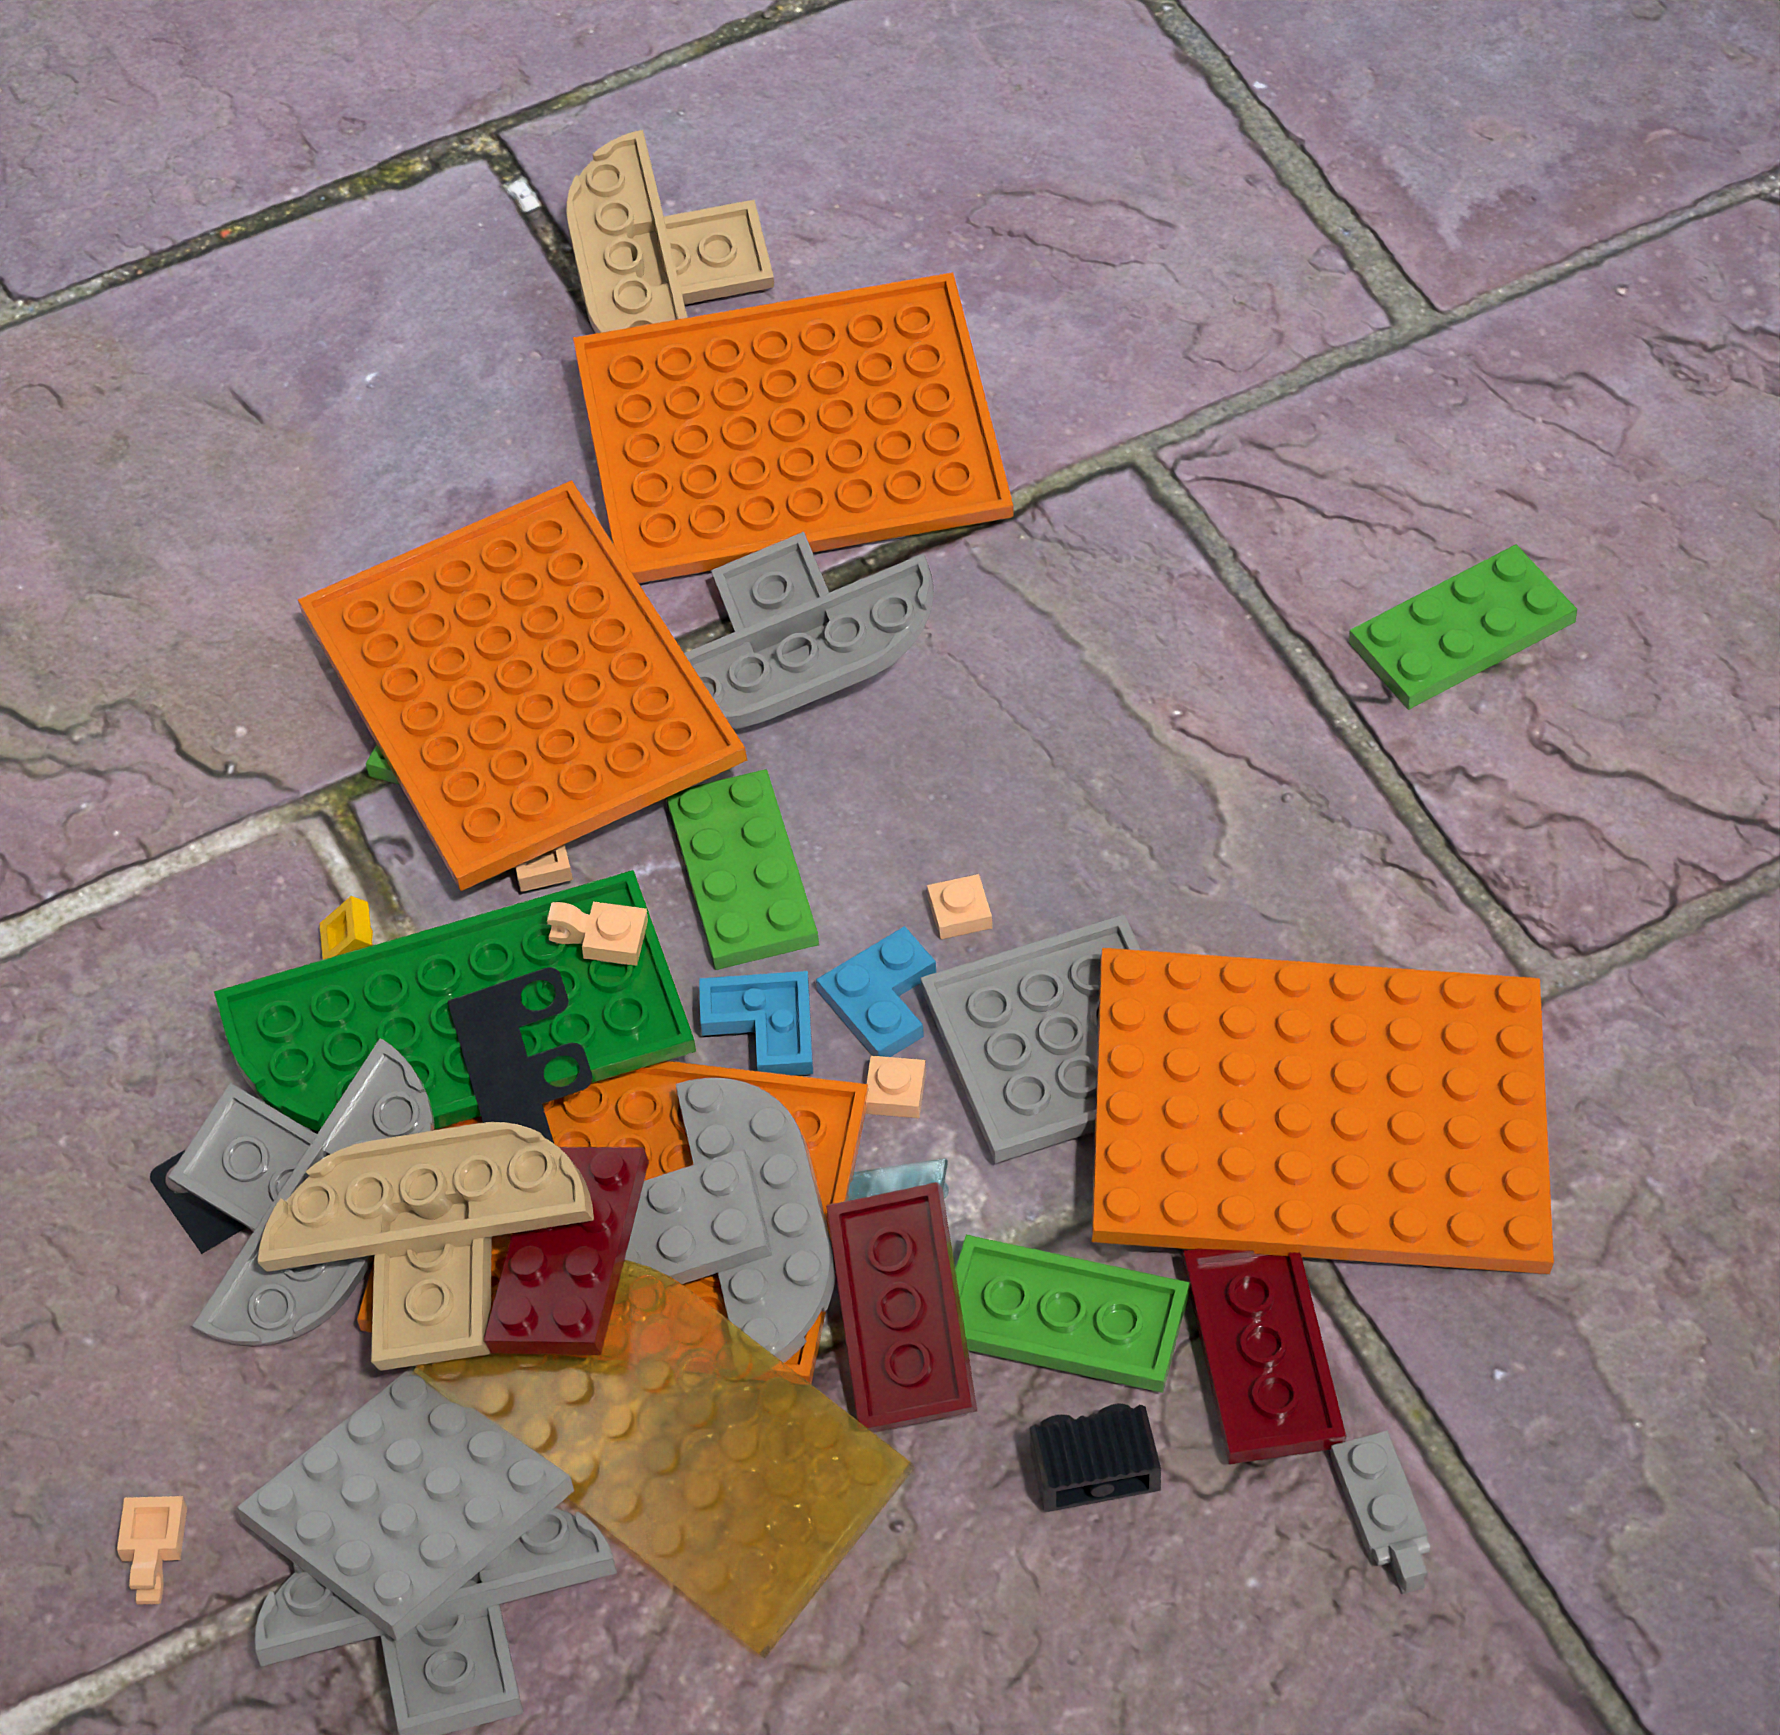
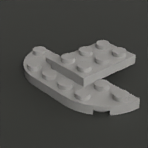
(798, 638)
(255, 1156)
(742, 1213)
(458, 1659)

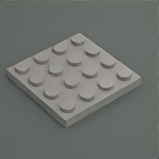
(1028, 1035)
(405, 1502)

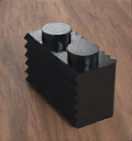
(1094, 1457)

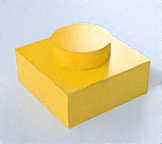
(346, 928)

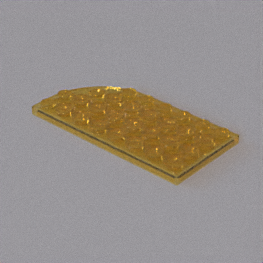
(694, 1451)

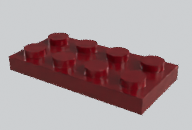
(565, 1277)
(901, 1308)
(1263, 1353)

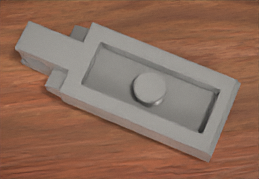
(1383, 1506)

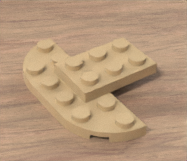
(646, 264)
(429, 1221)

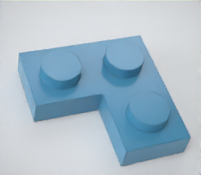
(868, 992)
(766, 1004)

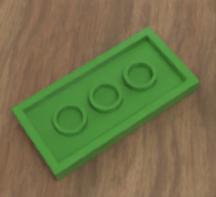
(1462, 626)
(742, 870)
(1069, 1312)

